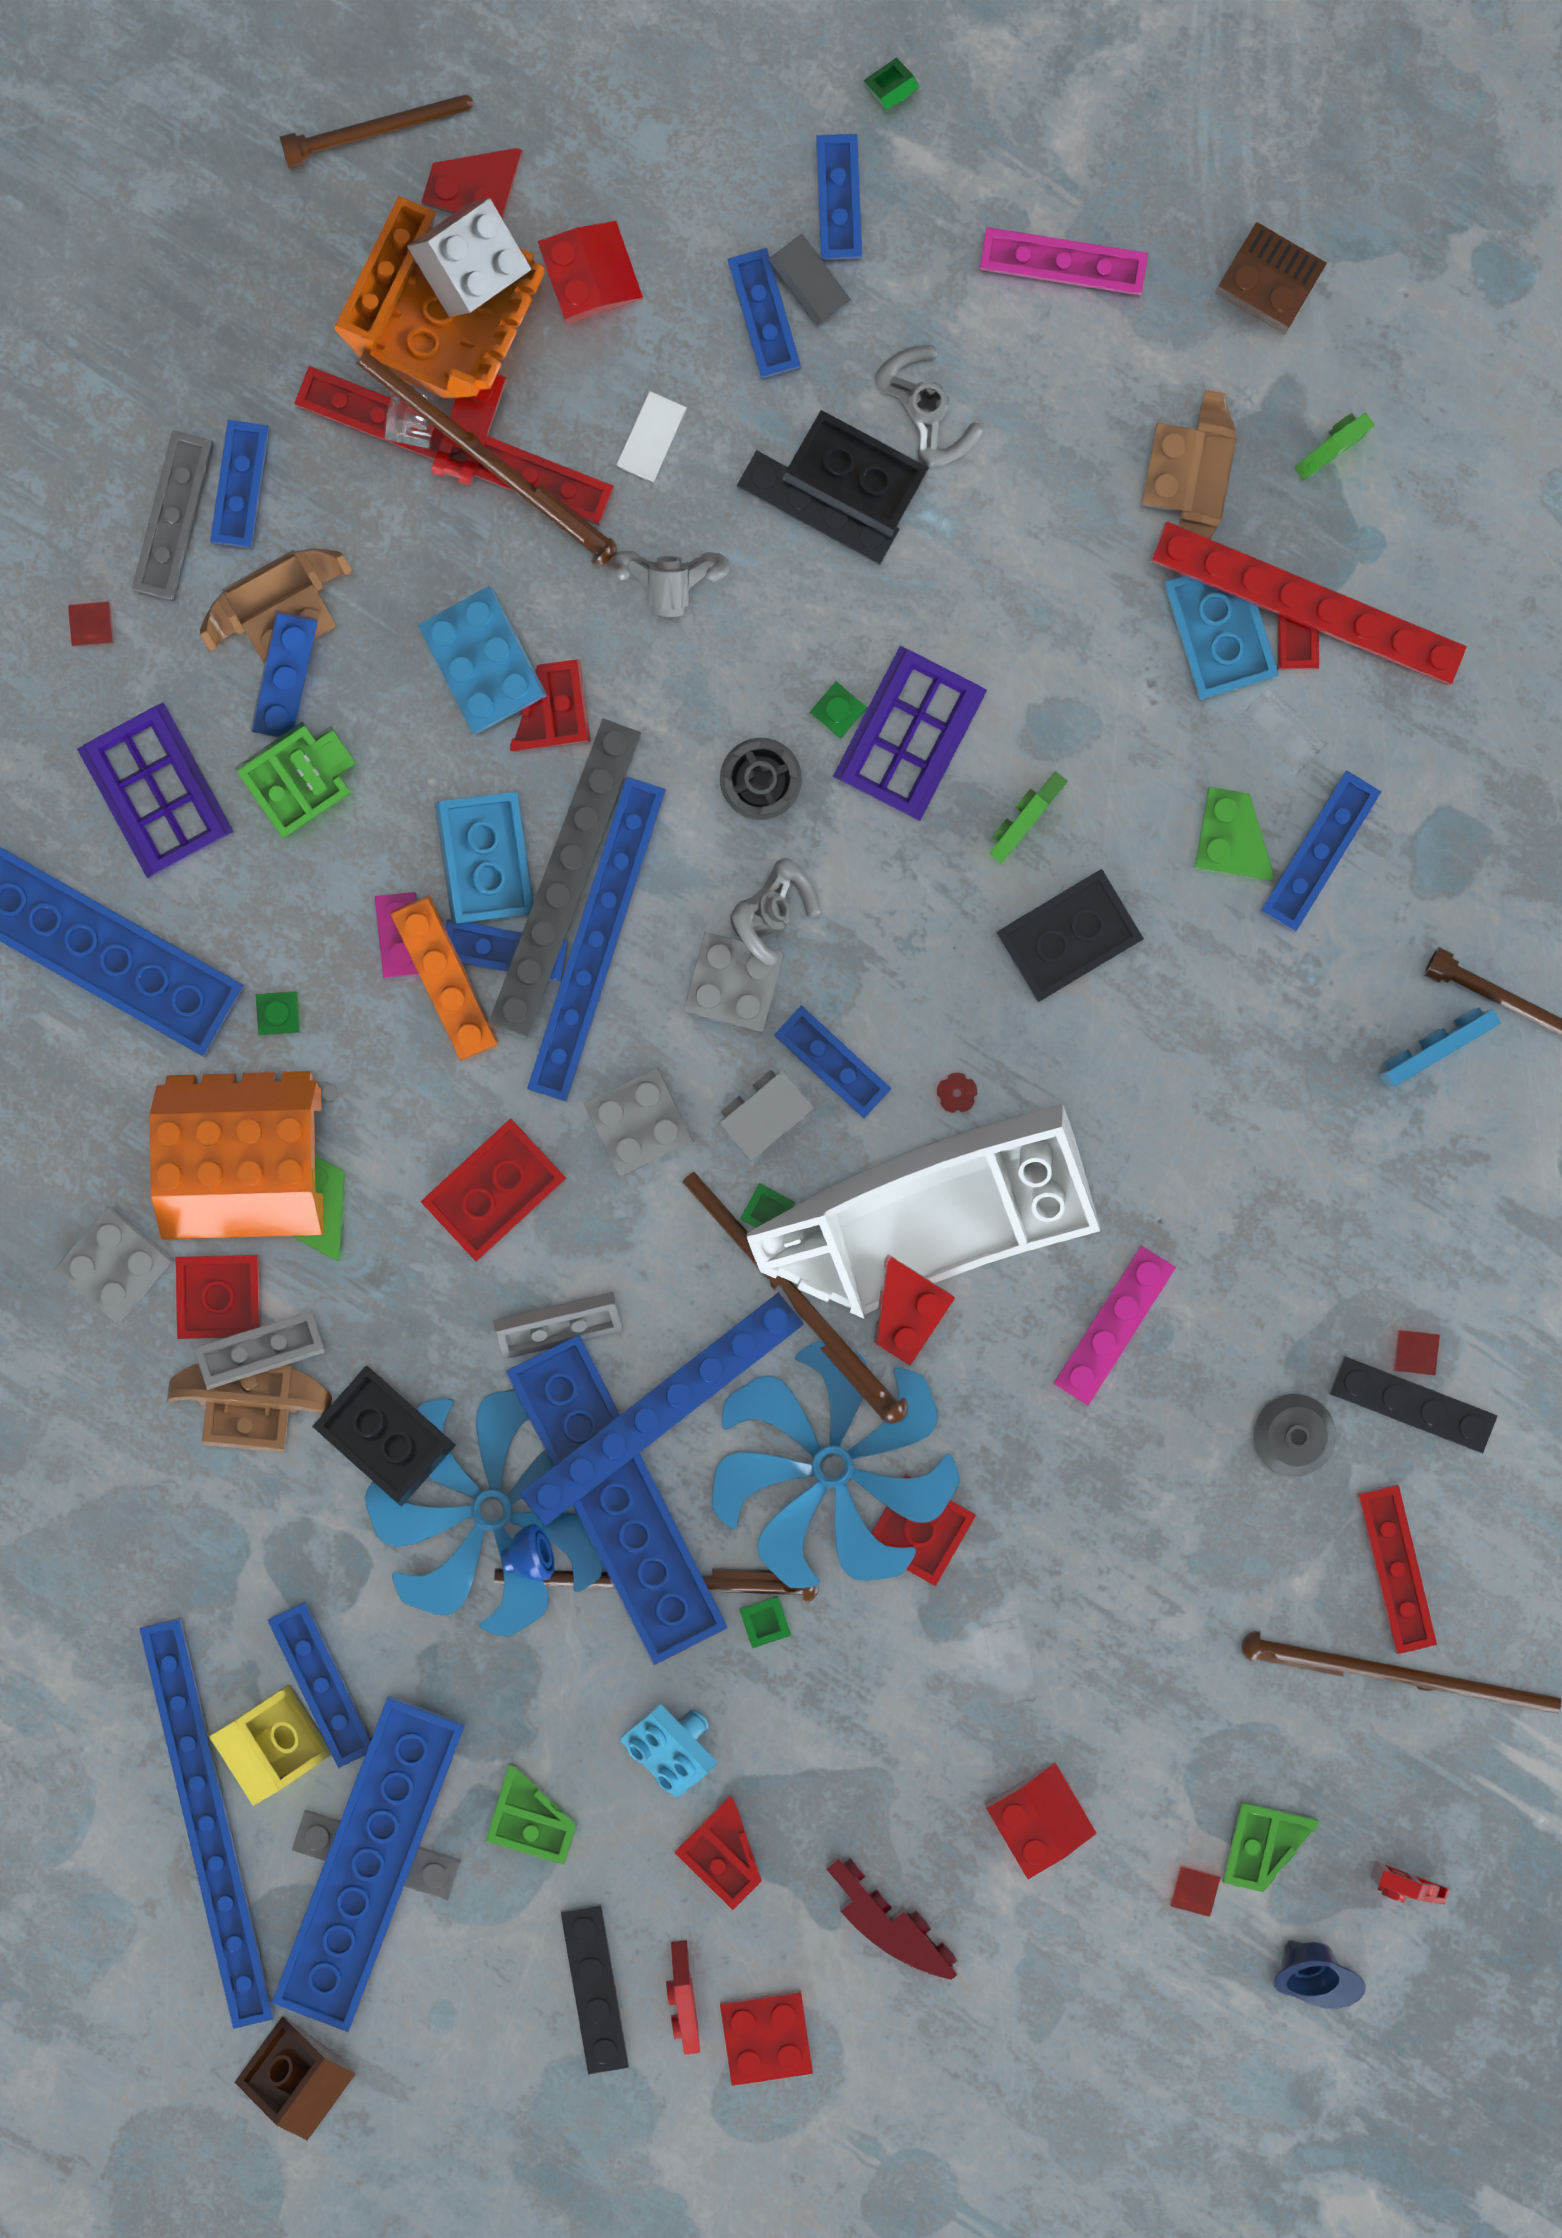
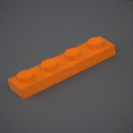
(444, 977)

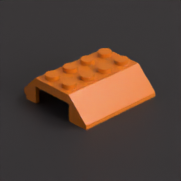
(407, 328)
(235, 1156)

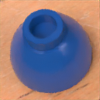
(530, 1554)

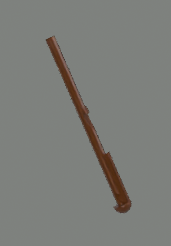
(538, 497)
(836, 1349)
(722, 1581)
(1319, 1661)

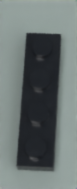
(764, 481)
(1413, 1404)
(594, 1989)

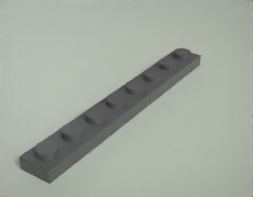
(564, 878)

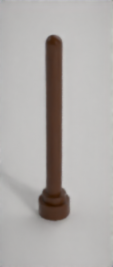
(299, 148)
(1444, 967)

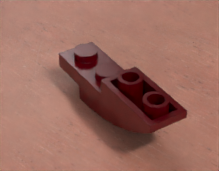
(900, 1935)

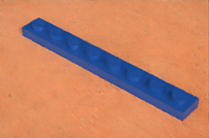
(596, 939)
(661, 1409)

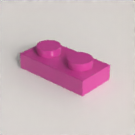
(394, 954)

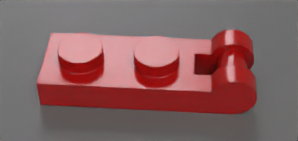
(473, 415)

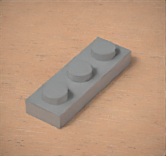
(557, 1324)
(259, 1350)

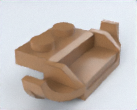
(1193, 467)
(282, 585)
(252, 1409)

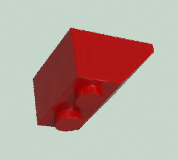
(589, 271)
(1040, 1820)

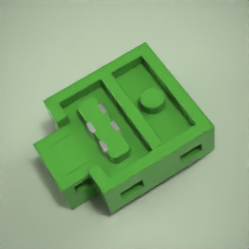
(297, 776)

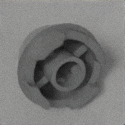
(760, 778)
(1295, 1435)

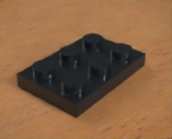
(855, 473)
(1069, 935)
(384, 1435)

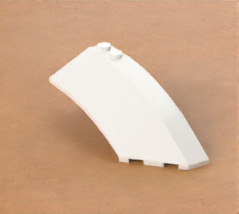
(935, 1211)

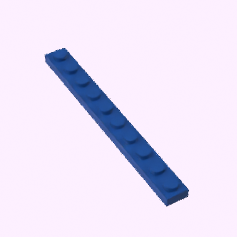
(207, 1823)

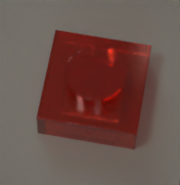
(91, 624)
(1416, 1352)
(1195, 1890)

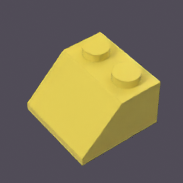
(271, 1745)

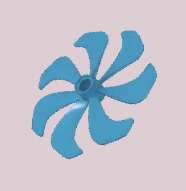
(784, 1536)
(450, 1584)

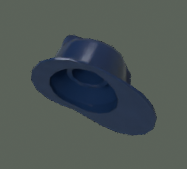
(1315, 1976)

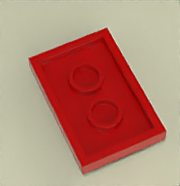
(493, 1190)

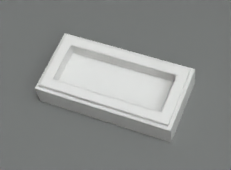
(651, 437)

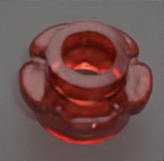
(965, 1100)

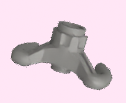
(925, 406)
(668, 579)
(769, 910)

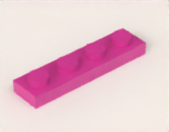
(1063, 261)
(1114, 1325)

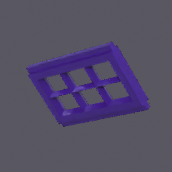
(876, 716)
(188, 772)

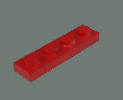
(1397, 1569)

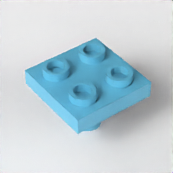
(670, 1748)

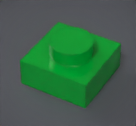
(891, 83)
(838, 710)
(278, 1013)
(764, 1206)
(765, 1622)

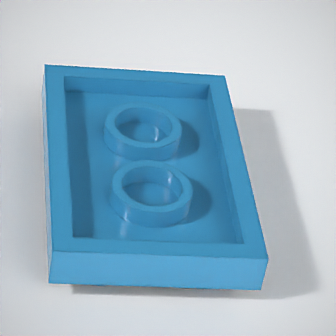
(1219, 637)
(482, 660)
(484, 858)
(1438, 1045)

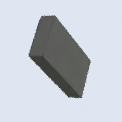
(809, 279)

